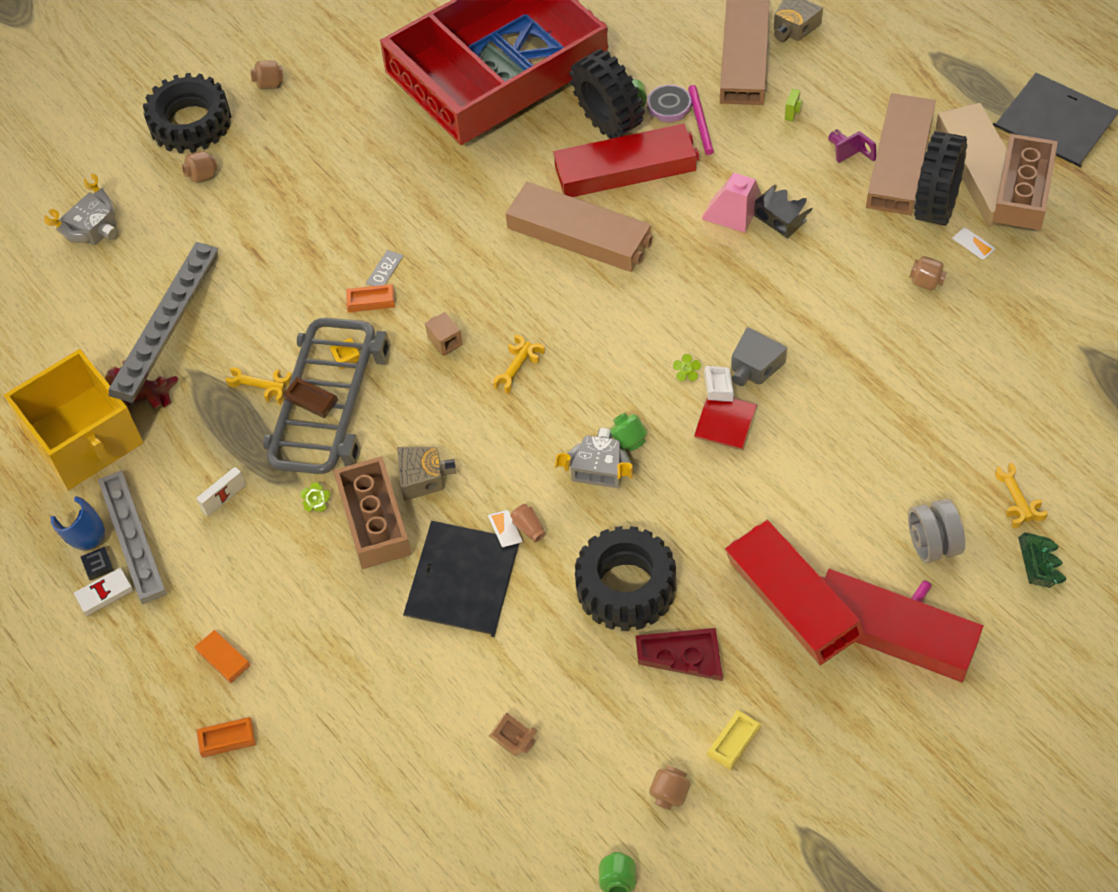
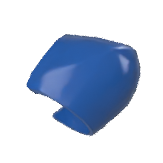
(85, 532)

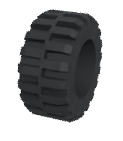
(618, 549)

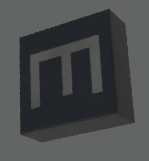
(97, 563)

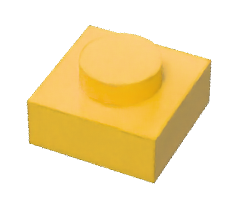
(345, 354)

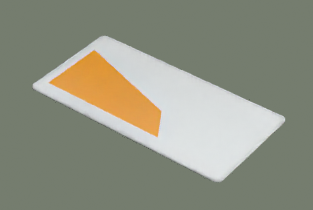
(973, 243)
(504, 529)

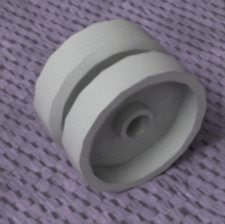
(936, 530)

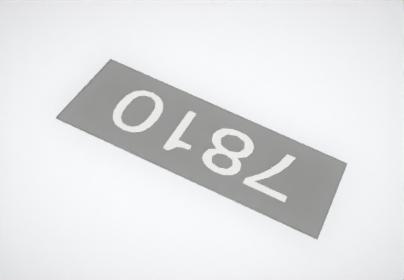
(384, 268)

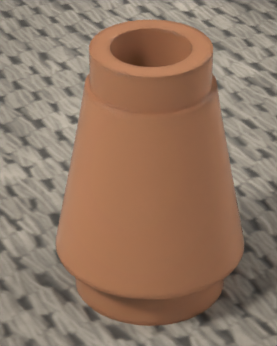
(528, 522)

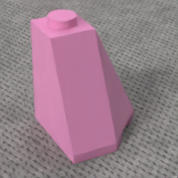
(734, 203)

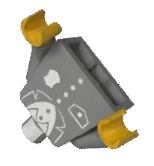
(88, 219)
(597, 461)

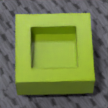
(793, 105)

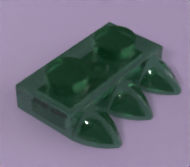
(1039, 560)

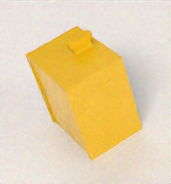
(73, 419)

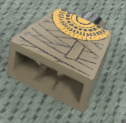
(796, 19)
(422, 471)

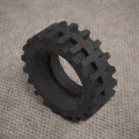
(181, 94)
(607, 94)
(940, 177)

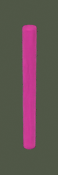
(701, 122)

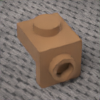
(513, 735)

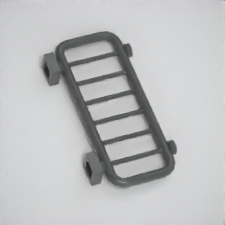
(344, 444)

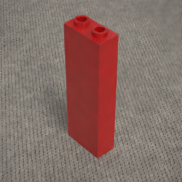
(625, 160)
(794, 592)
(909, 627)

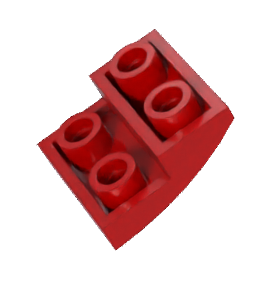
(726, 422)

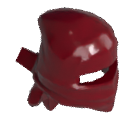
(151, 390)

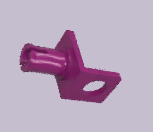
(849, 146)

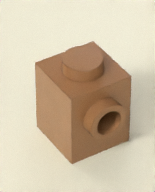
(443, 333)

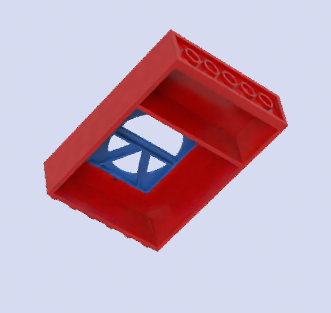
(441, 64)

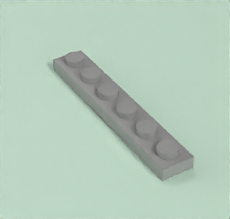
(132, 537)

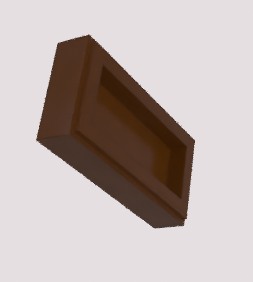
(310, 397)

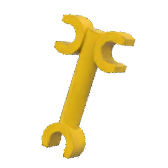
(521, 351)
(272, 388)
(1022, 510)

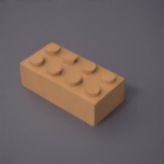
(1025, 182)
(372, 512)

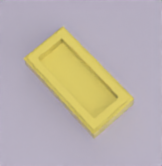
(734, 740)

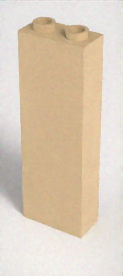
(983, 157)

